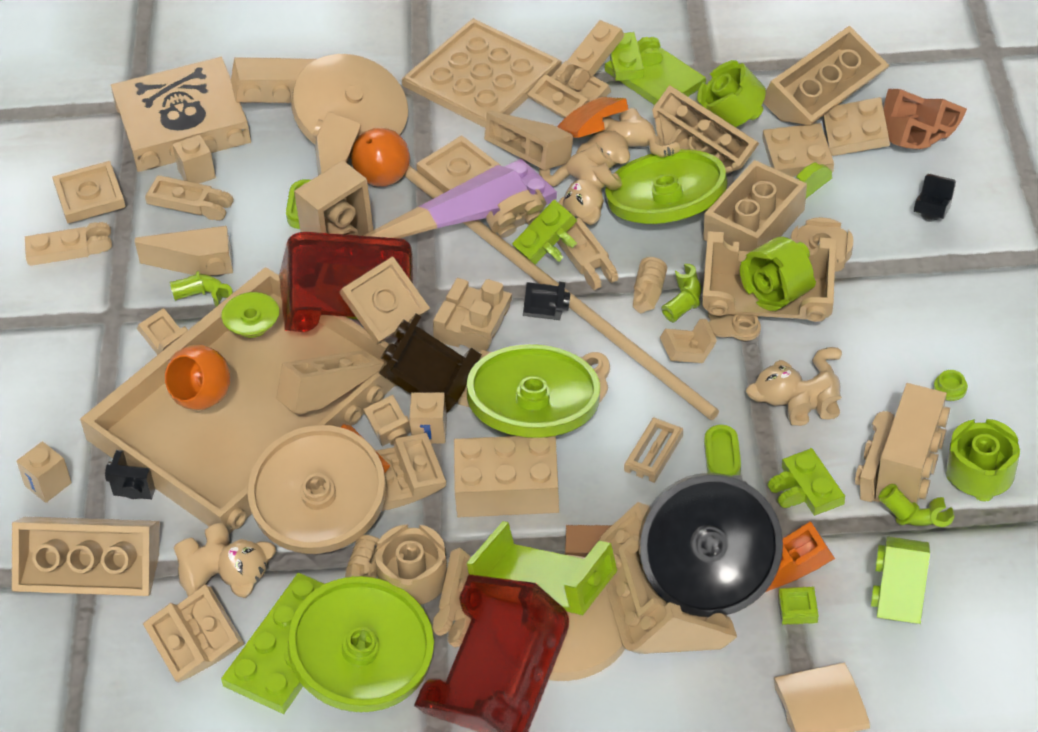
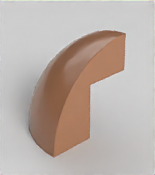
(919, 121)

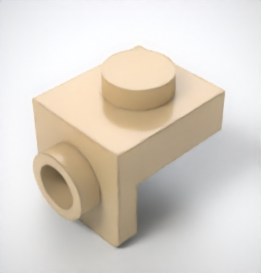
(160, 330)
(689, 345)
(387, 420)

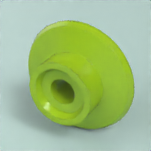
(250, 314)

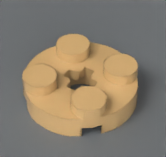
(515, 212)
(826, 228)

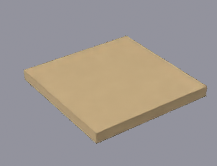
(480, 72)

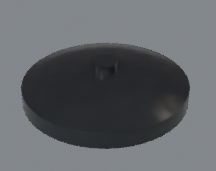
(710, 544)

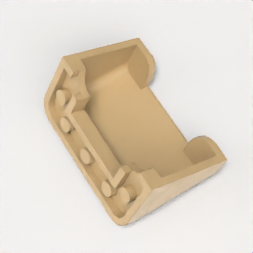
(726, 294)
(642, 617)

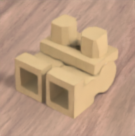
(471, 315)

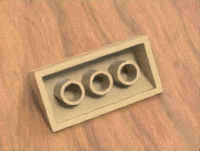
(824, 78)
(84, 555)

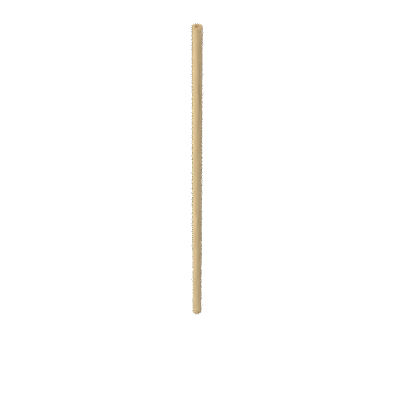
(577, 306)

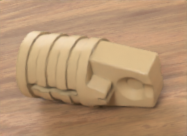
(649, 283)
(363, 558)

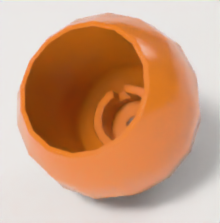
(380, 156)
(197, 377)

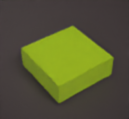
(798, 605)

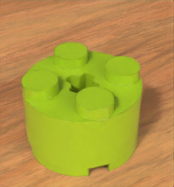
(733, 93)
(778, 273)
(983, 458)

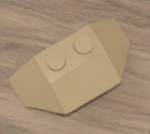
(699, 129)

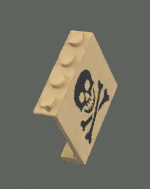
(178, 106)

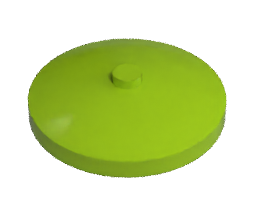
(667, 187)
(533, 390)
(360, 644)

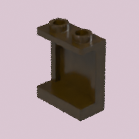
(426, 364)

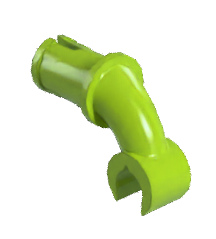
(200, 284)
(688, 296)
(911, 513)

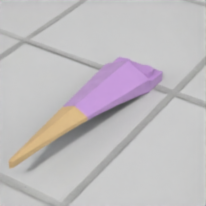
(469, 200)

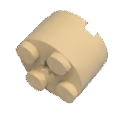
(412, 561)

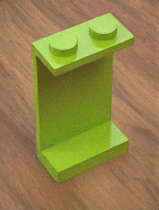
(565, 578)

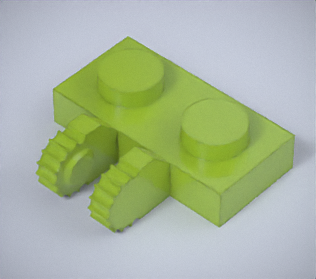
(631, 56)
(545, 233)
(809, 481)

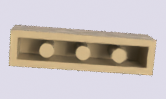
(266, 78)

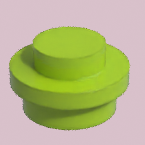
(952, 383)

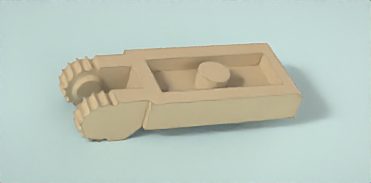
(590, 55)
(189, 197)
(67, 244)
(588, 255)
(868, 473)
(449, 603)

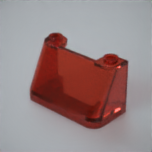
(324, 263)
(502, 658)

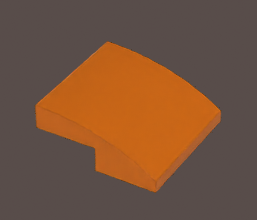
(589, 117)

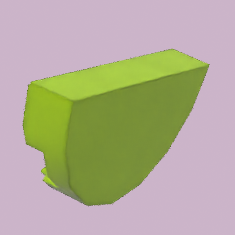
(815, 177)

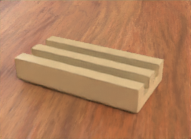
(644, 468)

